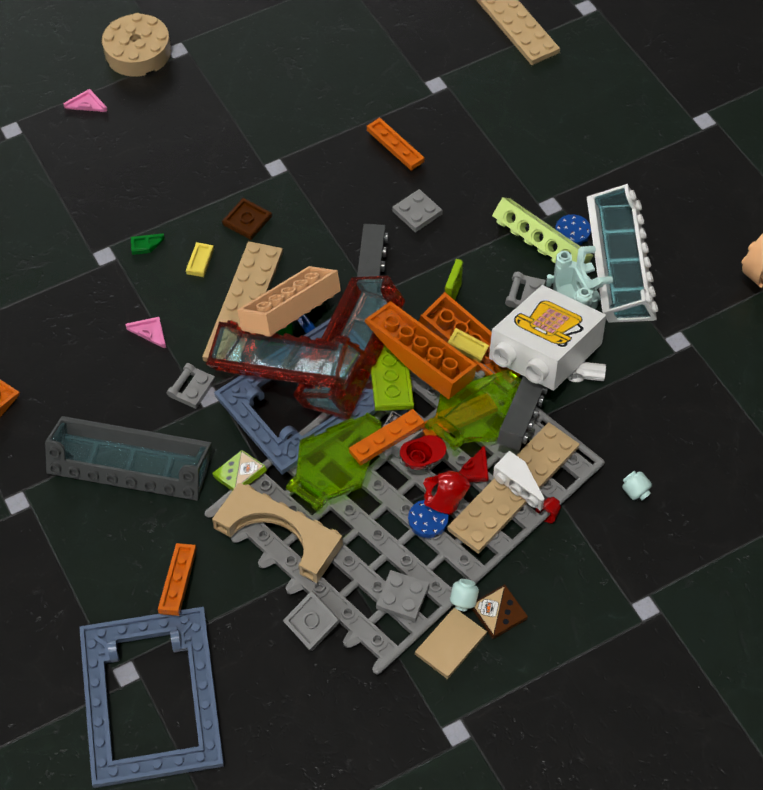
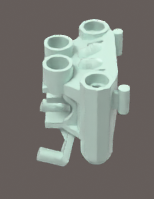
(572, 280)

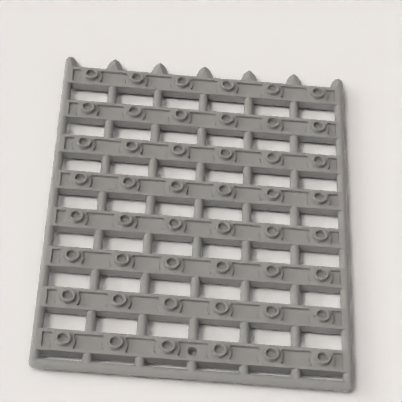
(392, 550)

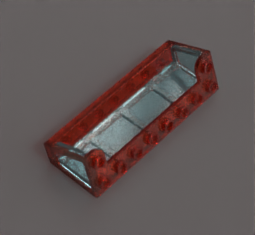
(358, 302)
(285, 357)

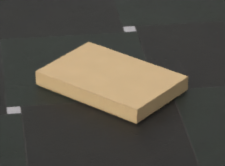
(450, 643)

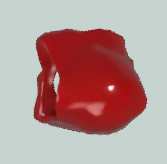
(450, 491)

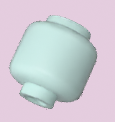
(637, 485)
(464, 594)

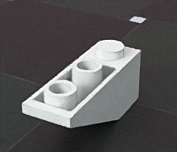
(516, 475)

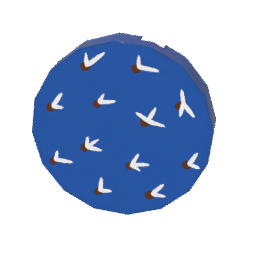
(574, 228)
(426, 521)

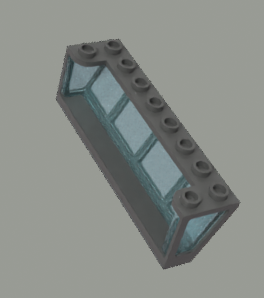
(127, 457)

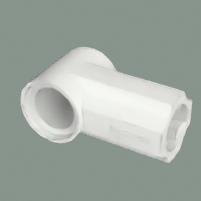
(588, 371)

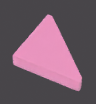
(86, 101)
(148, 329)

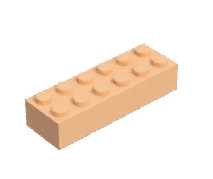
(289, 301)

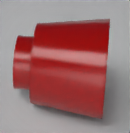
(551, 506)

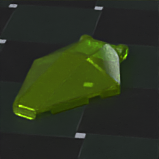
(475, 410)
(327, 466)

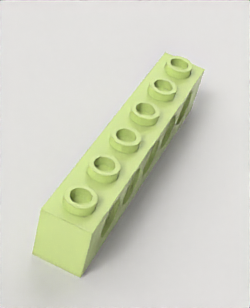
(504, 214)

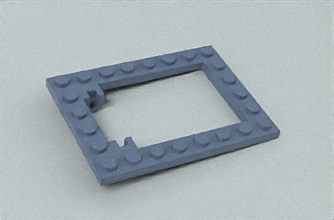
(283, 453)
(99, 647)

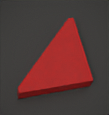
(476, 467)

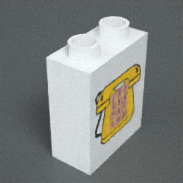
(547, 337)

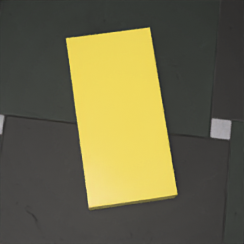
(200, 259)
(468, 345)

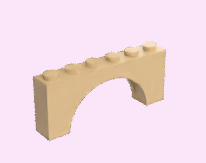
(248, 507)

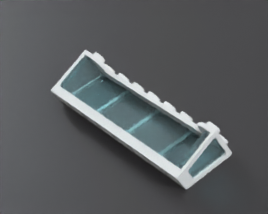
(622, 255)

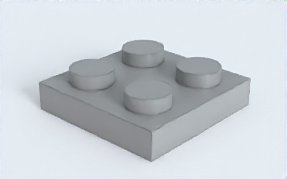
(417, 210)
(402, 595)
(311, 620)

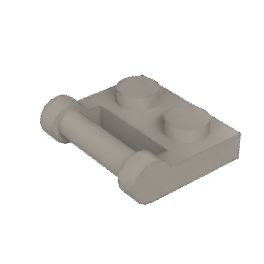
(531, 286)
(196, 388)

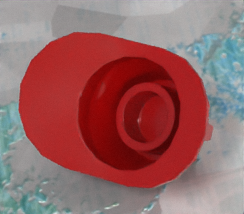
(422, 451)

